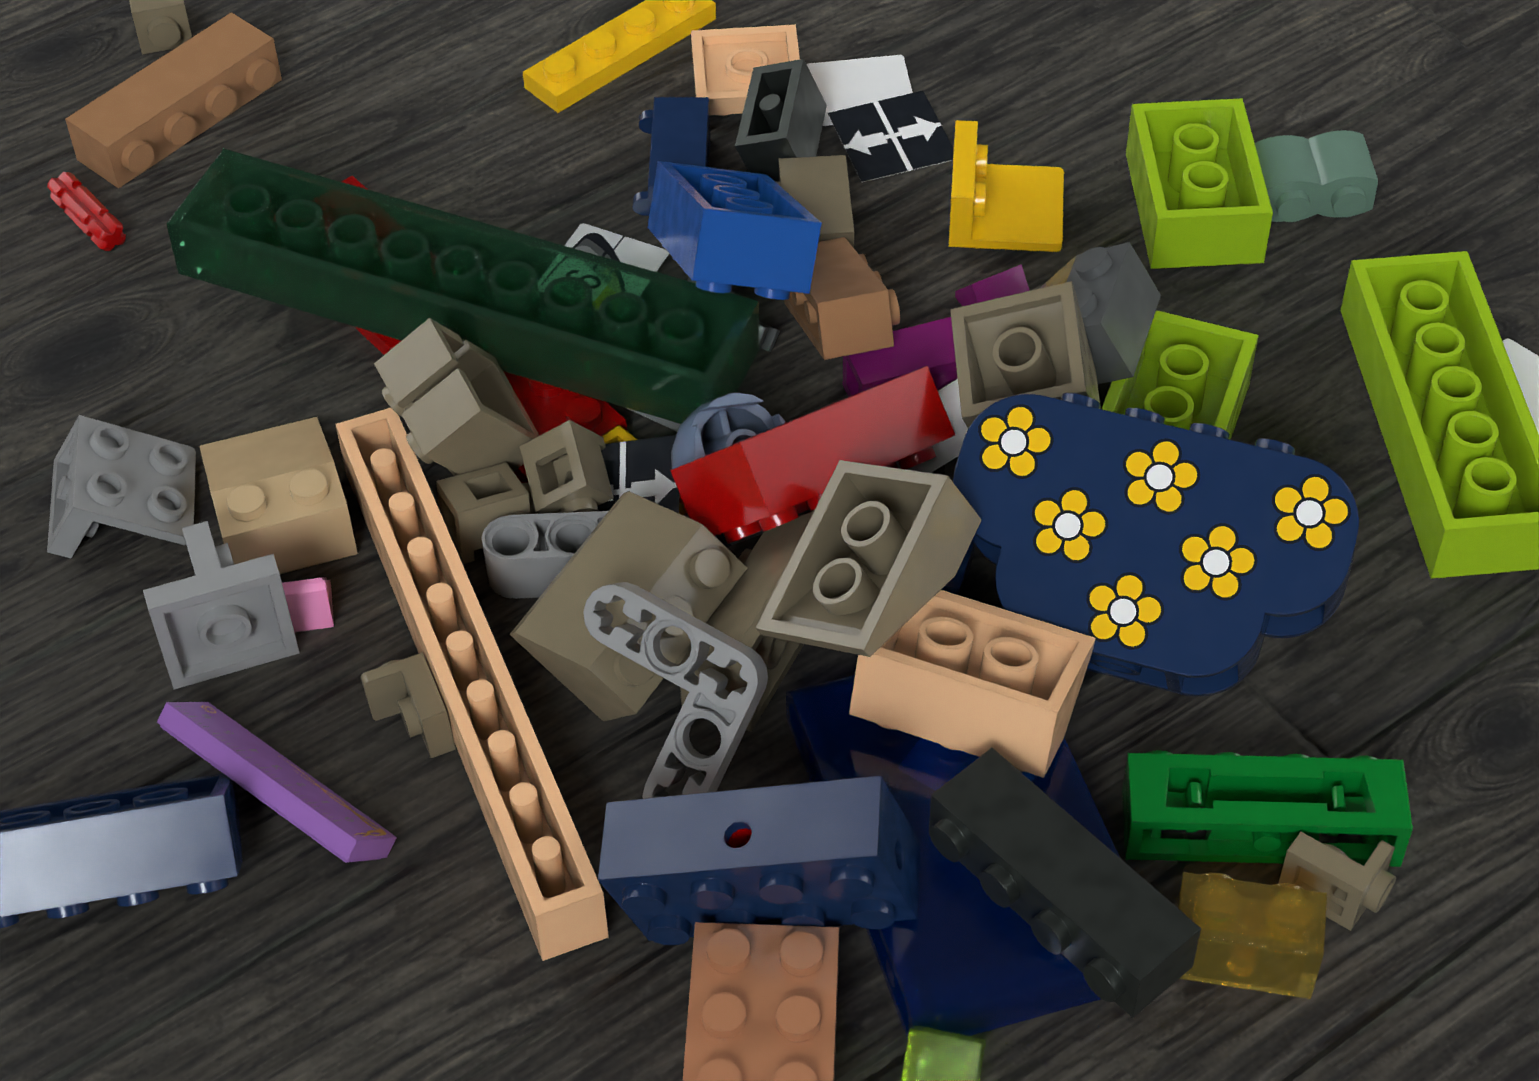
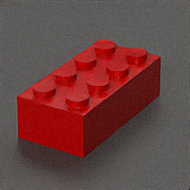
(786, 467)

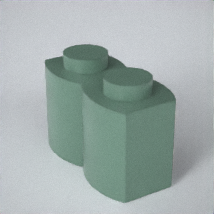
(1317, 175)

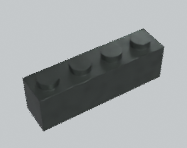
(1062, 883)

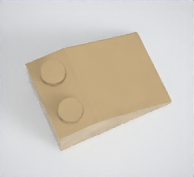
(280, 496)

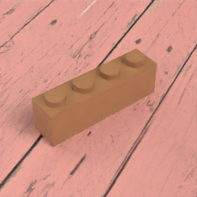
(174, 99)

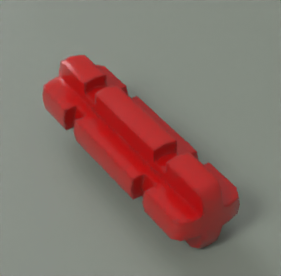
(86, 211)

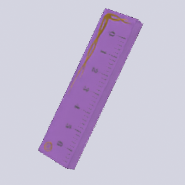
(276, 781)

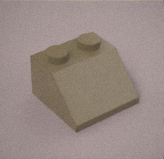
(1022, 347)

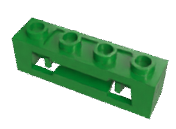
(1261, 805)

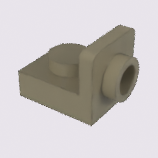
(410, 689)
(1347, 883)

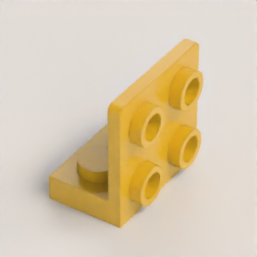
(1002, 203)

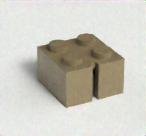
(454, 401)

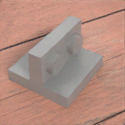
(222, 615)

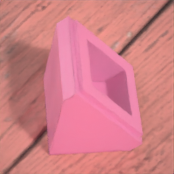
(309, 603)

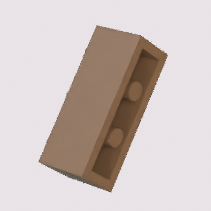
(846, 305)

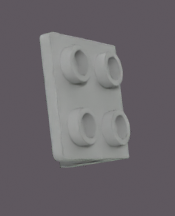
(119, 481)

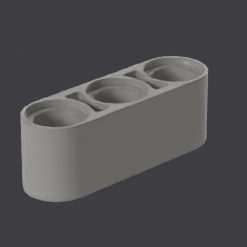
(531, 549)

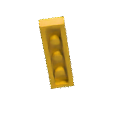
(614, 49)

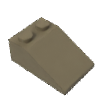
(870, 558)

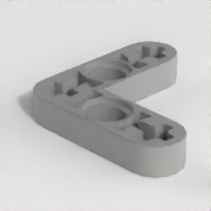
(706, 693)

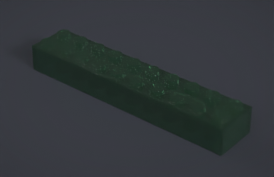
(520, 298)

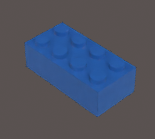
(734, 230)

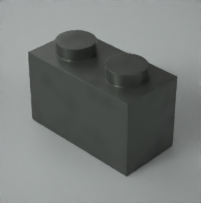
(780, 117)

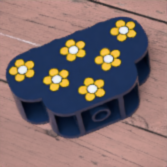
(1155, 536)

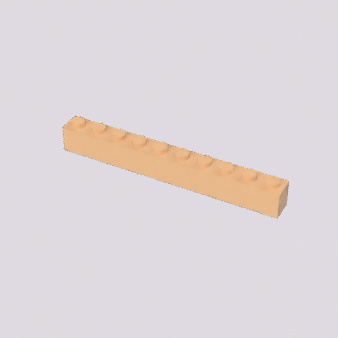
(481, 701)

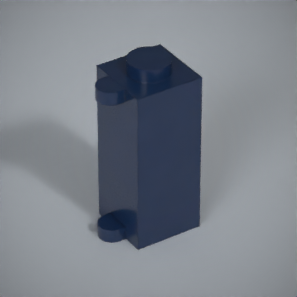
(678, 136)

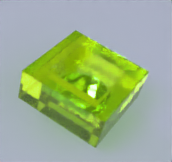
(942, 1056)

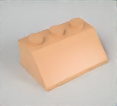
(976, 681)

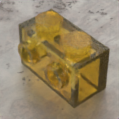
(1255, 933)

